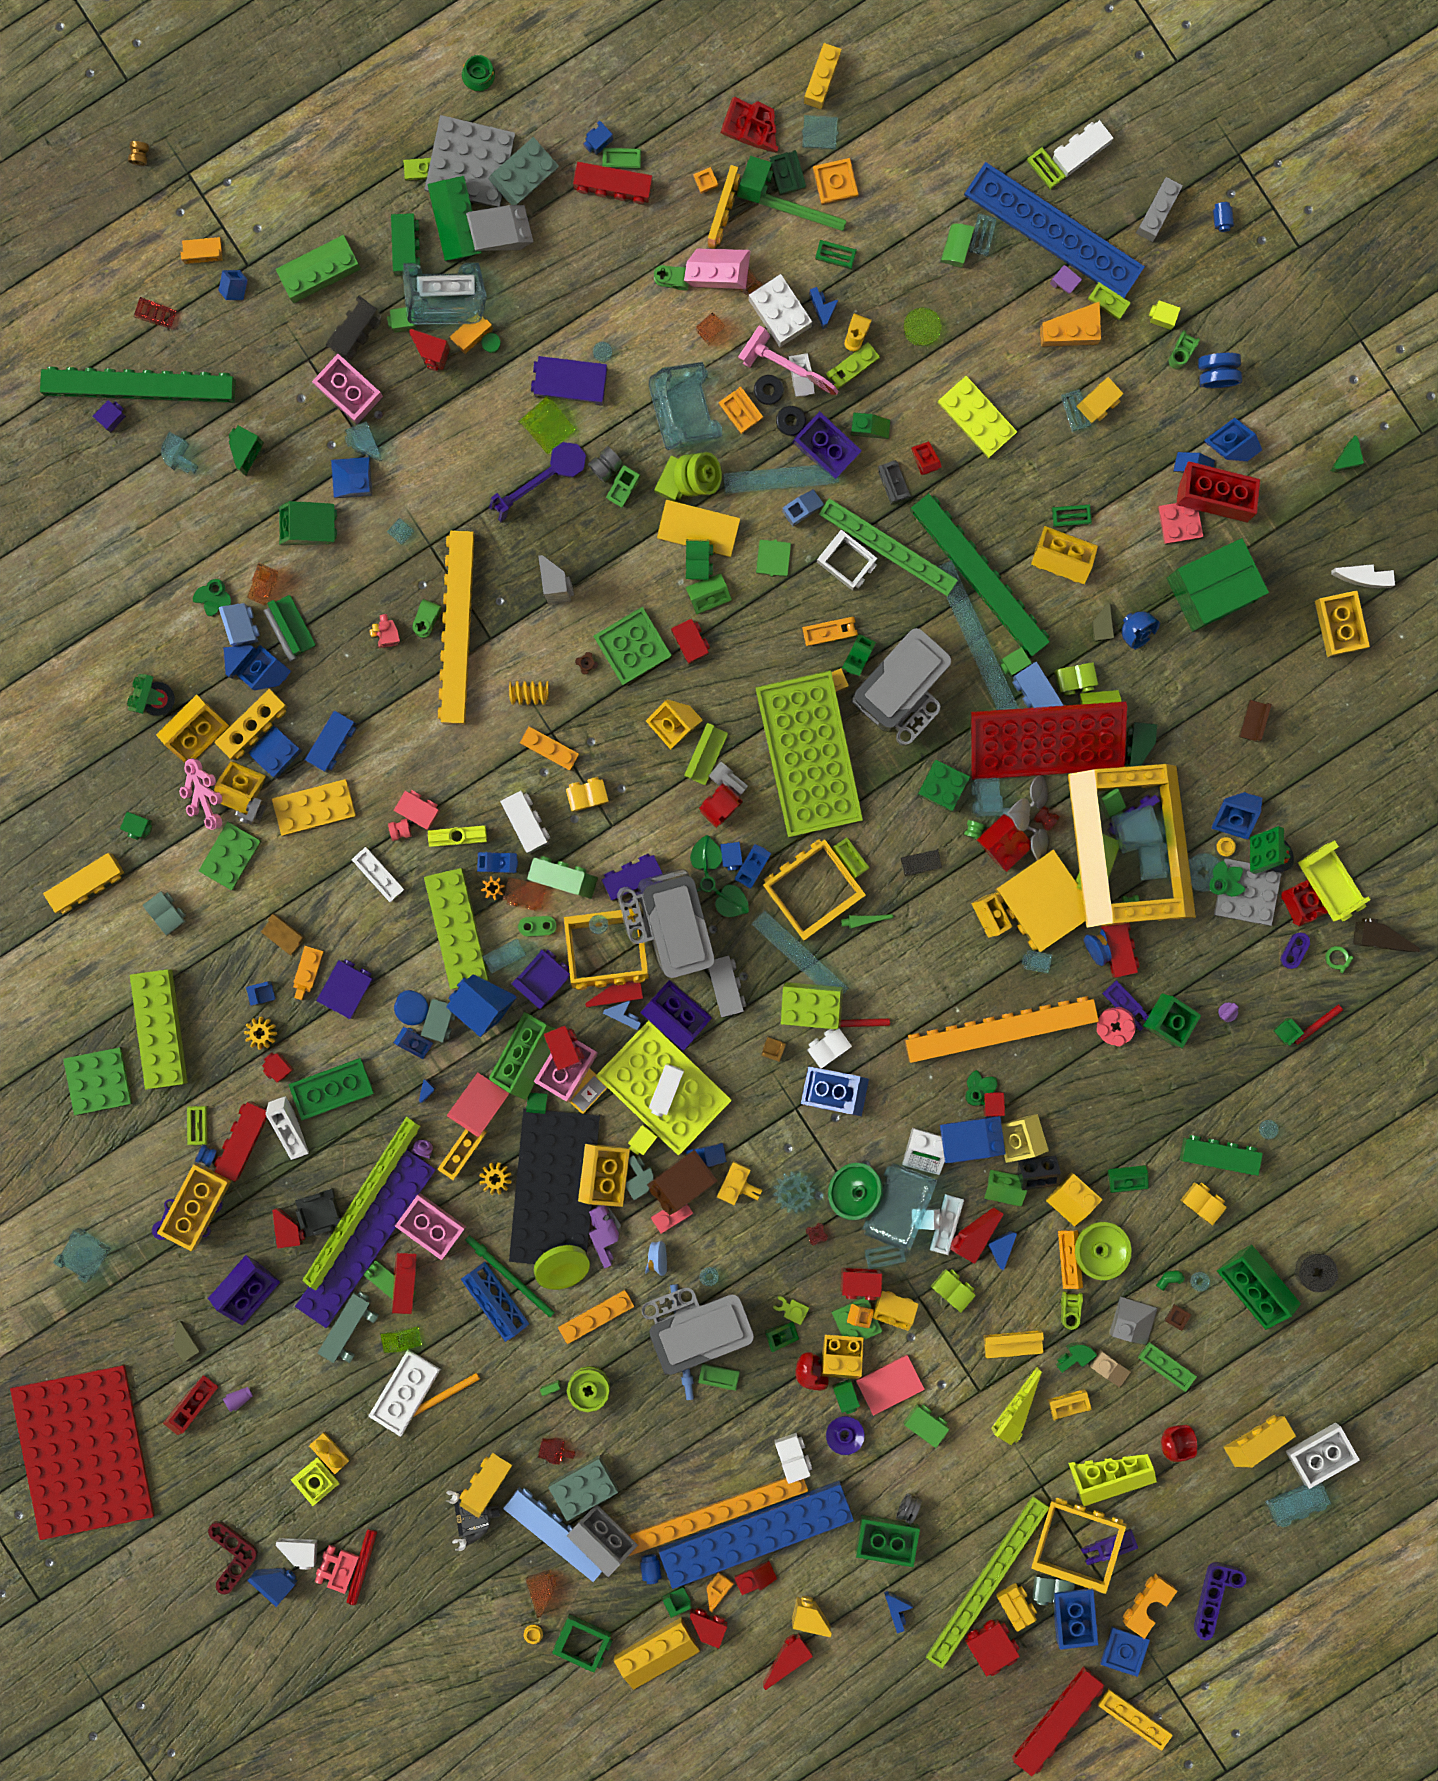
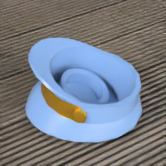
(657, 1258)

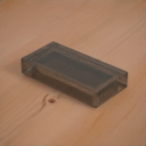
(921, 862)

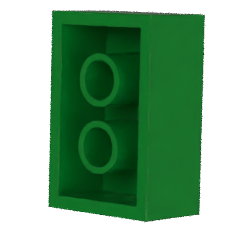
(887, 1541)

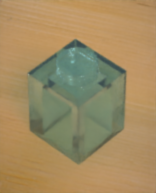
(1037, 961)

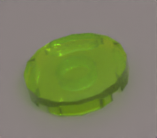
(922, 326)

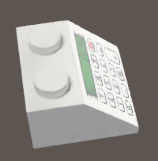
(924, 1151)

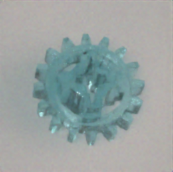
(791, 1200)

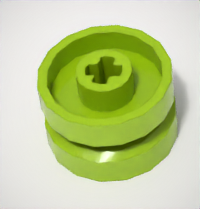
(698, 474)
(588, 1400)

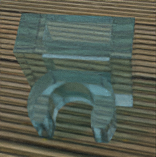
(400, 531)

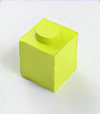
(1164, 314)
(642, 1140)

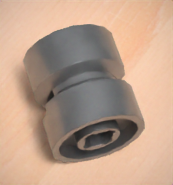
(606, 464)

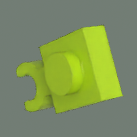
(794, 1310)

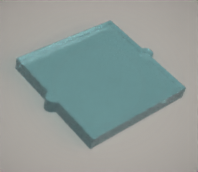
(819, 132)

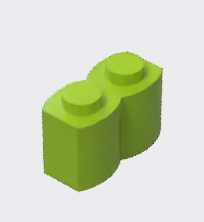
(1076, 678)
(953, 1291)

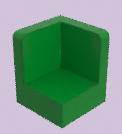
(1288, 1031)
(677, 1602)

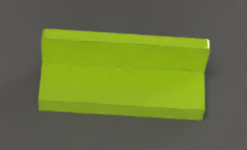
(706, 754)

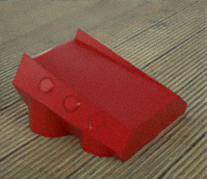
(1303, 903)

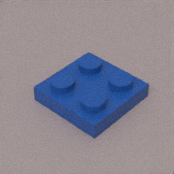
(1124, 1651)

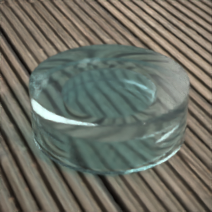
(602, 351)

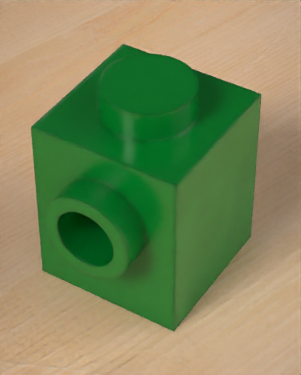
(136, 826)

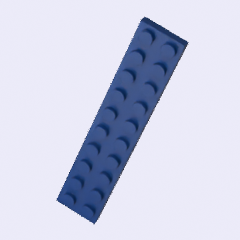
(1053, 230)

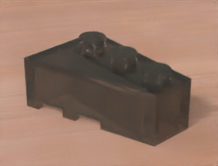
(354, 329)

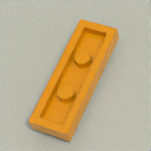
(549, 748)
(1070, 1270)

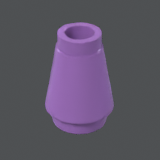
(237, 1399)

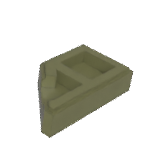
(1103, 625)
(184, 1343)

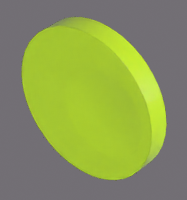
(561, 1267)

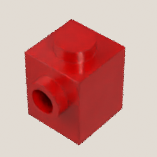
(276, 1067)

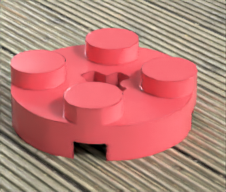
(1106, 1030)

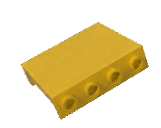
(1043, 901)

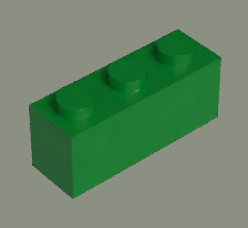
(404, 241)

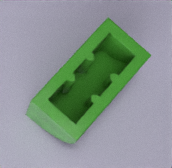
(957, 244)

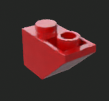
(709, 1628)

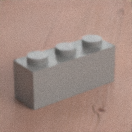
(1159, 209)
(726, 986)

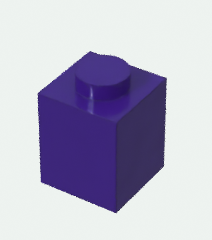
(109, 415)

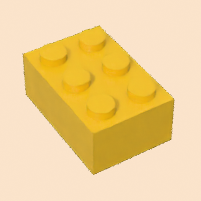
(1342, 623)
(603, 1175)

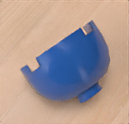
(1138, 628)

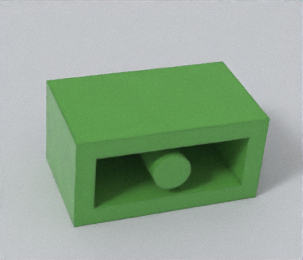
(926, 1425)

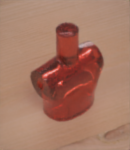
(553, 1450)

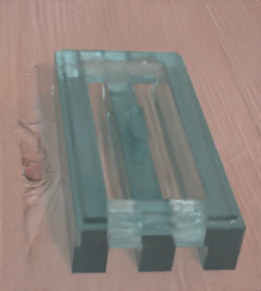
(979, 250)
(1071, 421)
(884, 1263)

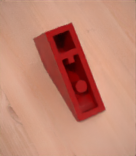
(617, 993)
(974, 1237)
(403, 1283)
(190, 1405)
(791, 1656)

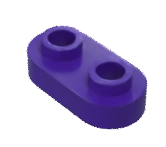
(1295, 951)

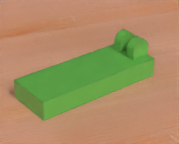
(381, 1277)

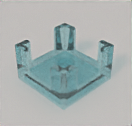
(82, 1255)

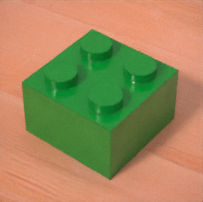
(943, 785)
(1172, 1020)

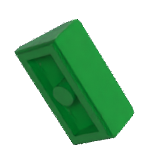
(1128, 1179)

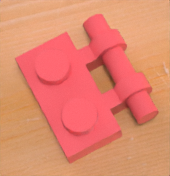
(342, 1572)

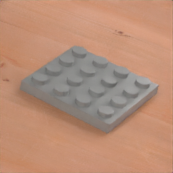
(471, 152)

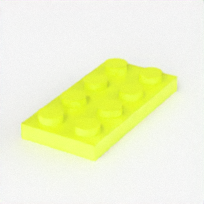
(977, 417)

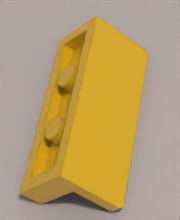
(1013, 1344)

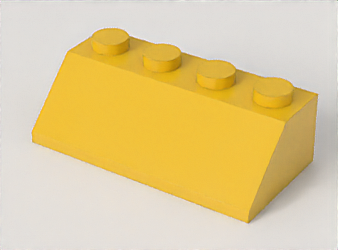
(656, 1653)

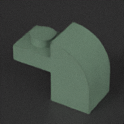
(638, 1184)

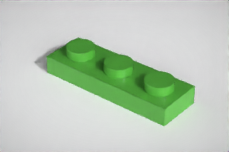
(1167, 1366)

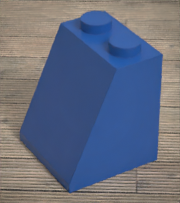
(480, 1003)

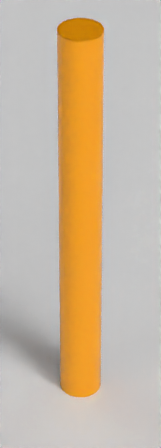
(447, 1393)

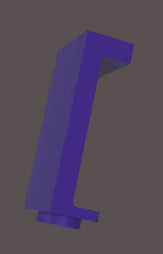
(569, 379)

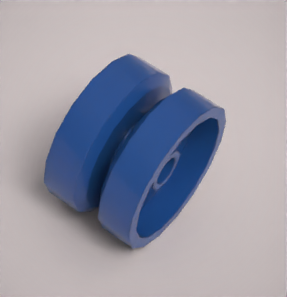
(1220, 370)

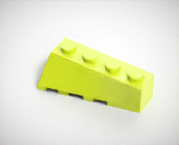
(1111, 1477)

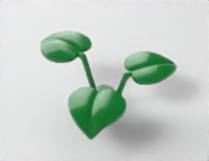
(708, 855)

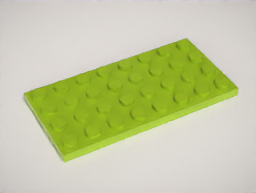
(809, 753)

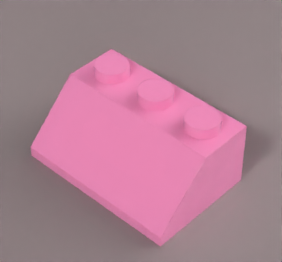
(718, 268)

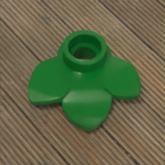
(211, 599)
(1228, 878)
(980, 1086)

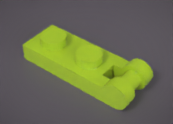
(853, 365)

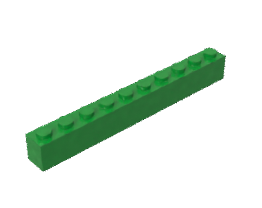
(137, 385)
(979, 575)

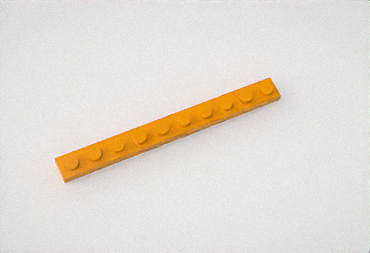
(716, 1513)

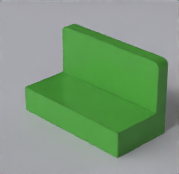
(708, 593)
(1004, 1188)

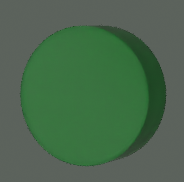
(491, 342)

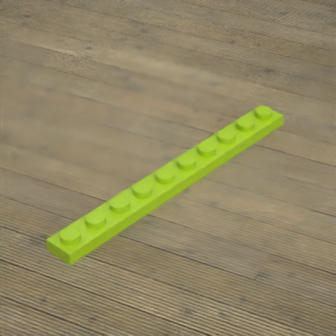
(361, 1203)
(987, 1582)

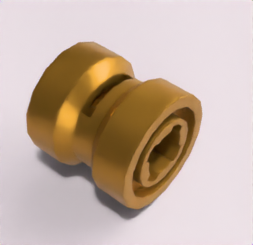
(138, 153)

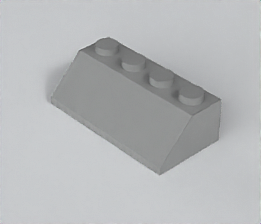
(556, 586)

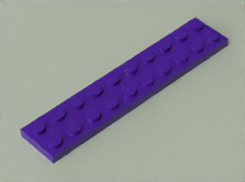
(368, 1239)

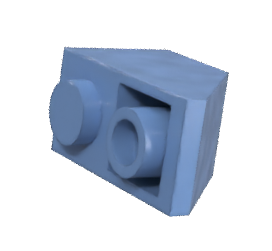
(802, 507)

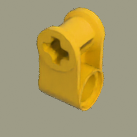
(856, 332)

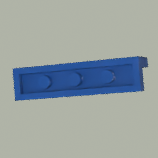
(491, 1303)

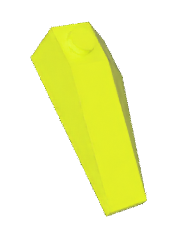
(1012, 1420)

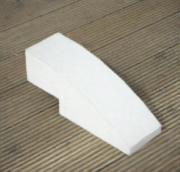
(1365, 576)

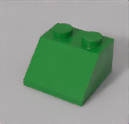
(244, 448)

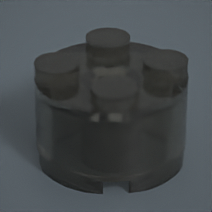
(1305, 1271)

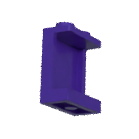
(542, 978)
(345, 988)

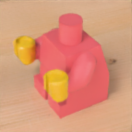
(386, 632)

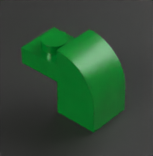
(859, 655)

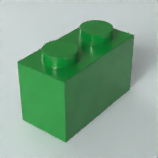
(754, 179)

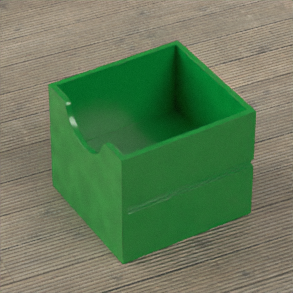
(1217, 584)

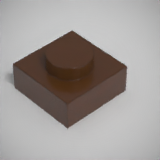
(1177, 1317)

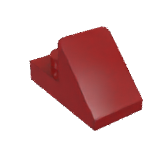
(926, 458)
(755, 1578)

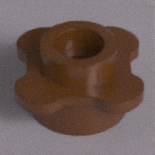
(591, 663)

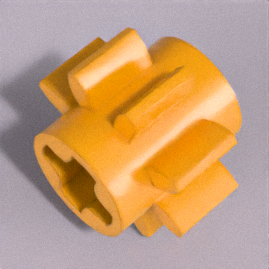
(497, 891)

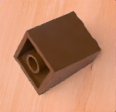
(681, 1182)

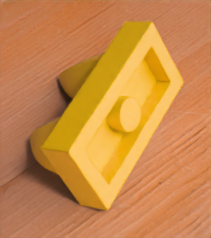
(329, 1452)

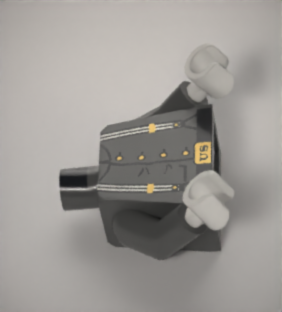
(470, 1526)

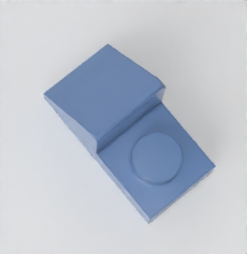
(617, 1012)

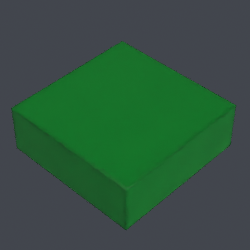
(537, 1103)

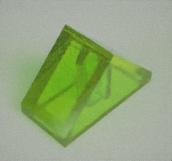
(401, 1339)

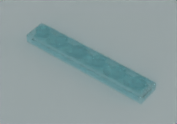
(777, 479)
(796, 952)

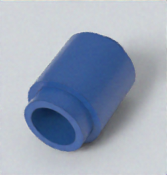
(1223, 216)
(650, 1568)

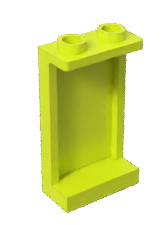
(1332, 882)

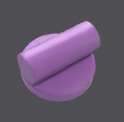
(1228, 1012)
(423, 1148)

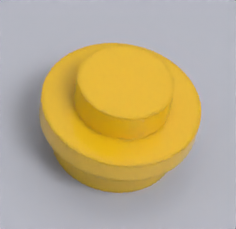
(1226, 846)
(533, 1634)

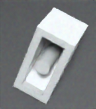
(802, 385)
(299, 1551)

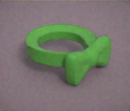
(1342, 968)

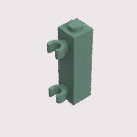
(344, 1327)

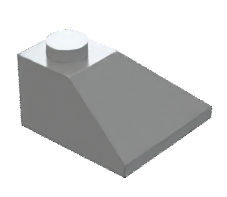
(1133, 1321)

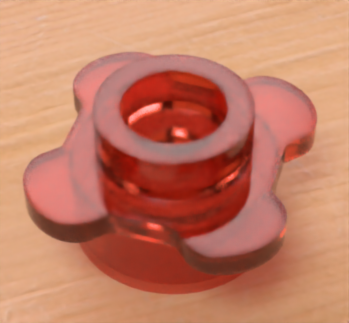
(821, 1235)

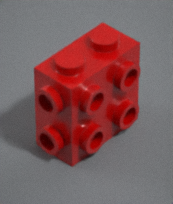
(992, 1647)

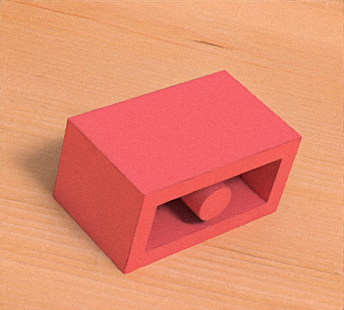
(417, 810)

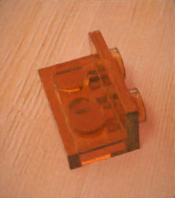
(525, 893)

